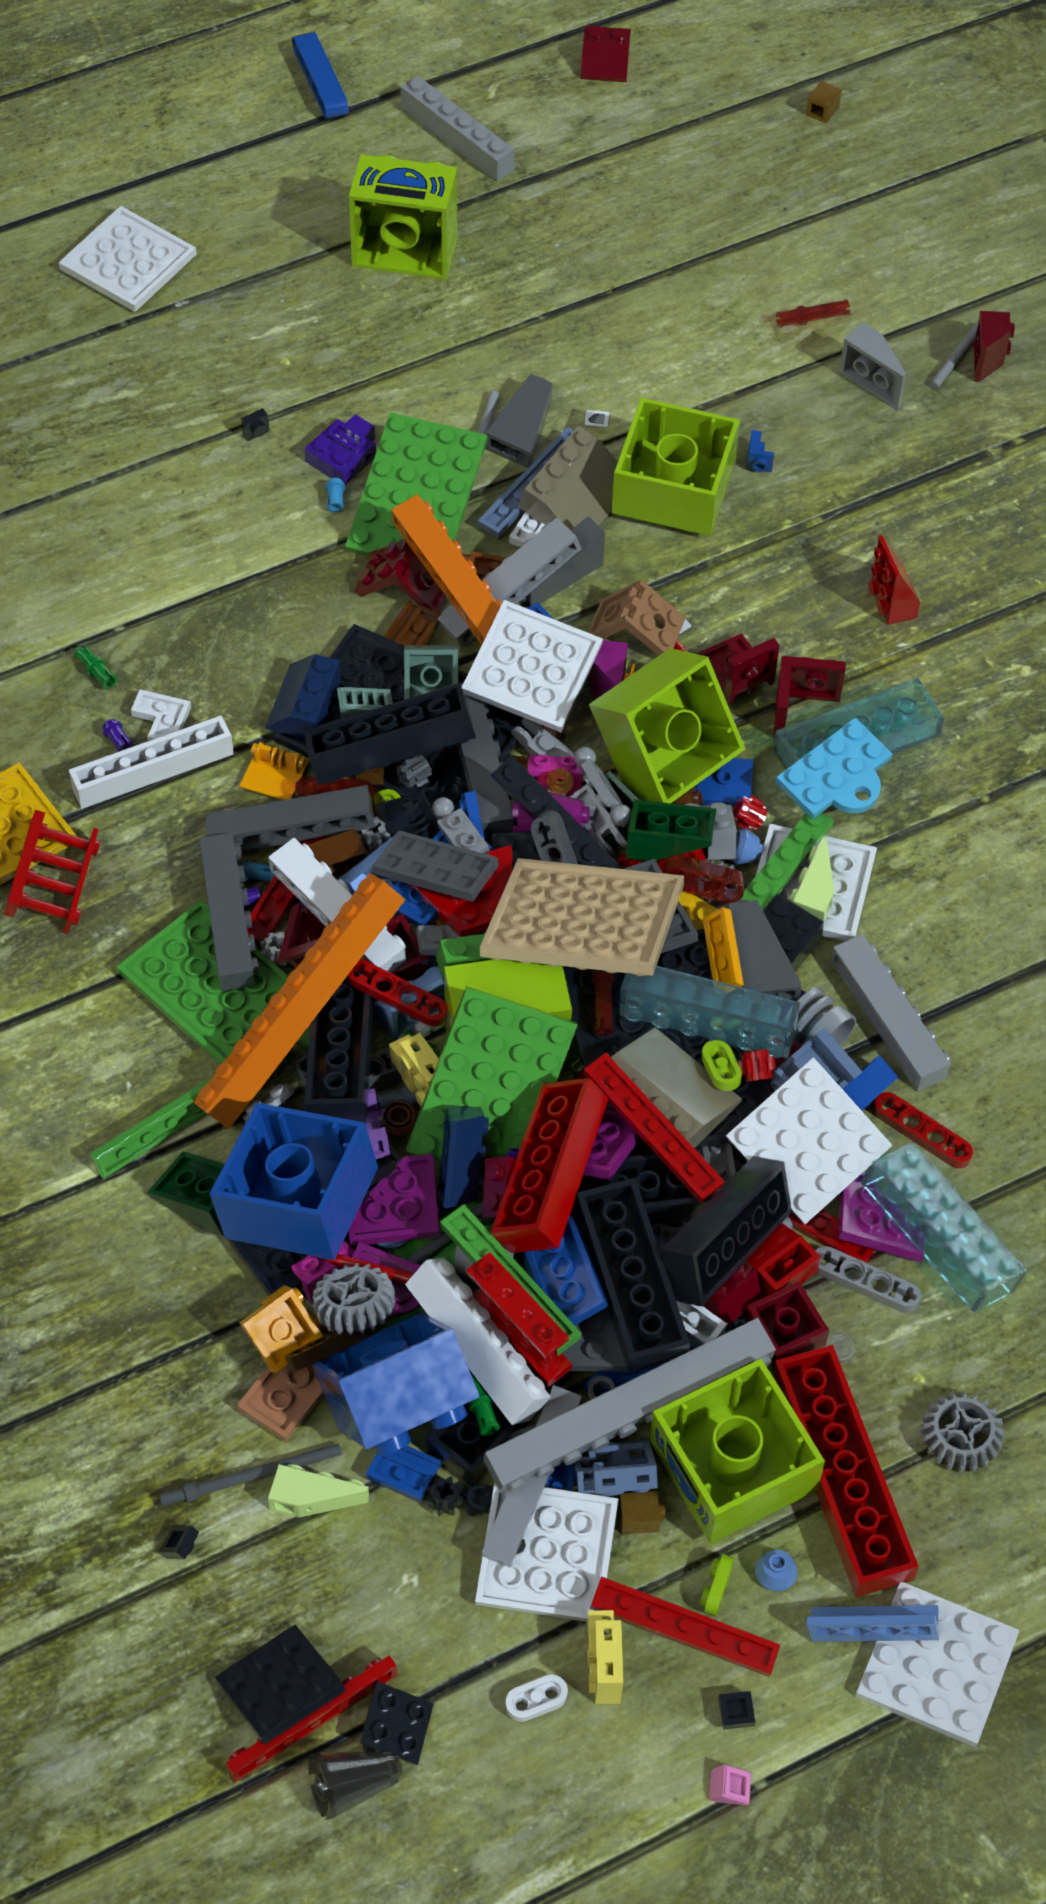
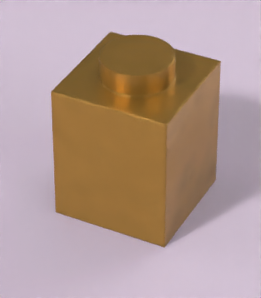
(823, 102)
(641, 1512)

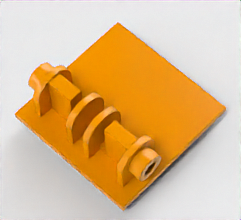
(273, 771)

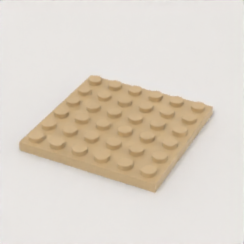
(583, 917)

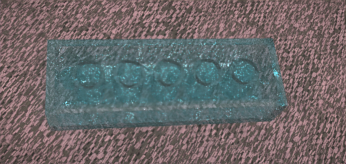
(895, 716)
(711, 1010)
(943, 1226)

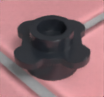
(472, 1494)

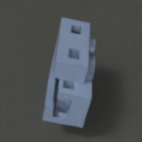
(619, 1471)

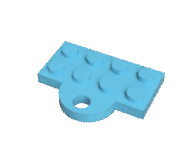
(837, 771)

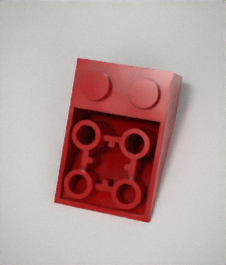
(892, 585)
(783, 1260)

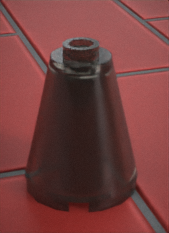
(350, 1778)

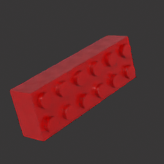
(549, 1166)

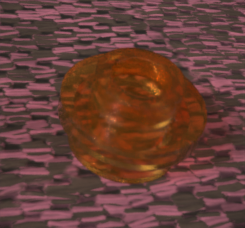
(560, 787)

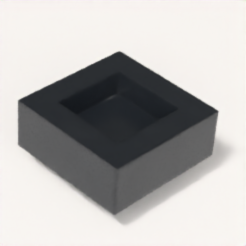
(255, 424)
(179, 1542)
(736, 1710)

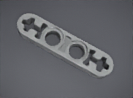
(868, 1275)

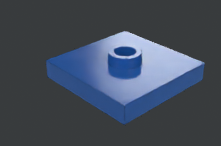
(728, 783)

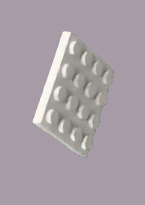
(127, 258)
(532, 665)
(851, 874)
(815, 1134)
(558, 1557)
(945, 1680)

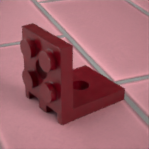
(399, 566)
(746, 665)
(797, 681)
(300, 925)

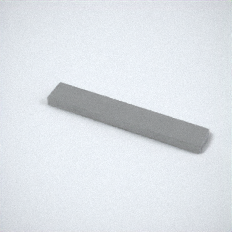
(520, 1505)

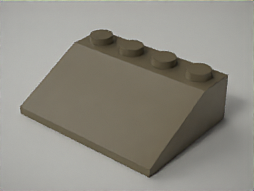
(573, 483)
(676, 1085)

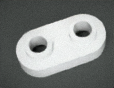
(534, 1696)

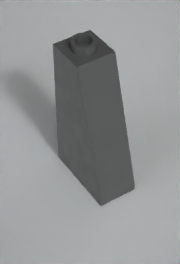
(521, 422)
(580, 565)
(761, 956)

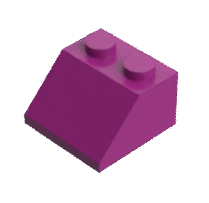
(608, 667)

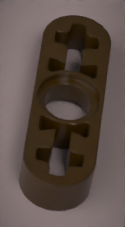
(322, 1348)

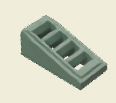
(354, 695)

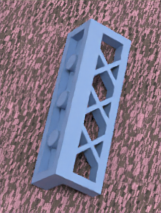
(874, 1623)

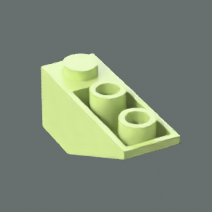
(817, 884)
(308, 1493)

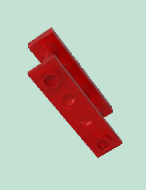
(26, 876)
(520, 1318)

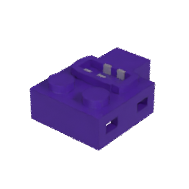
(343, 448)

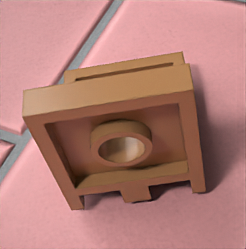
(635, 610)

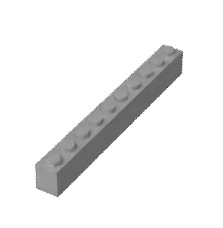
(623, 1408)

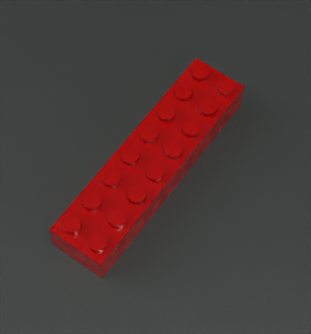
(852, 1482)

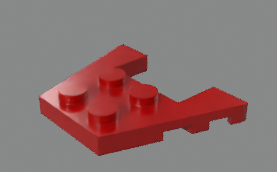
(467, 916)

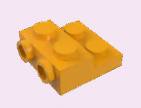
(281, 1326)

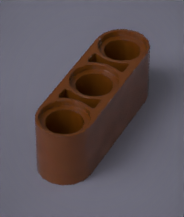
(340, 850)

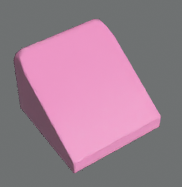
(730, 1785)

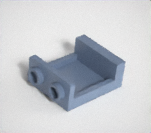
(827, 1054)

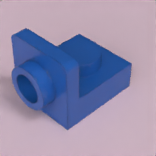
(758, 458)

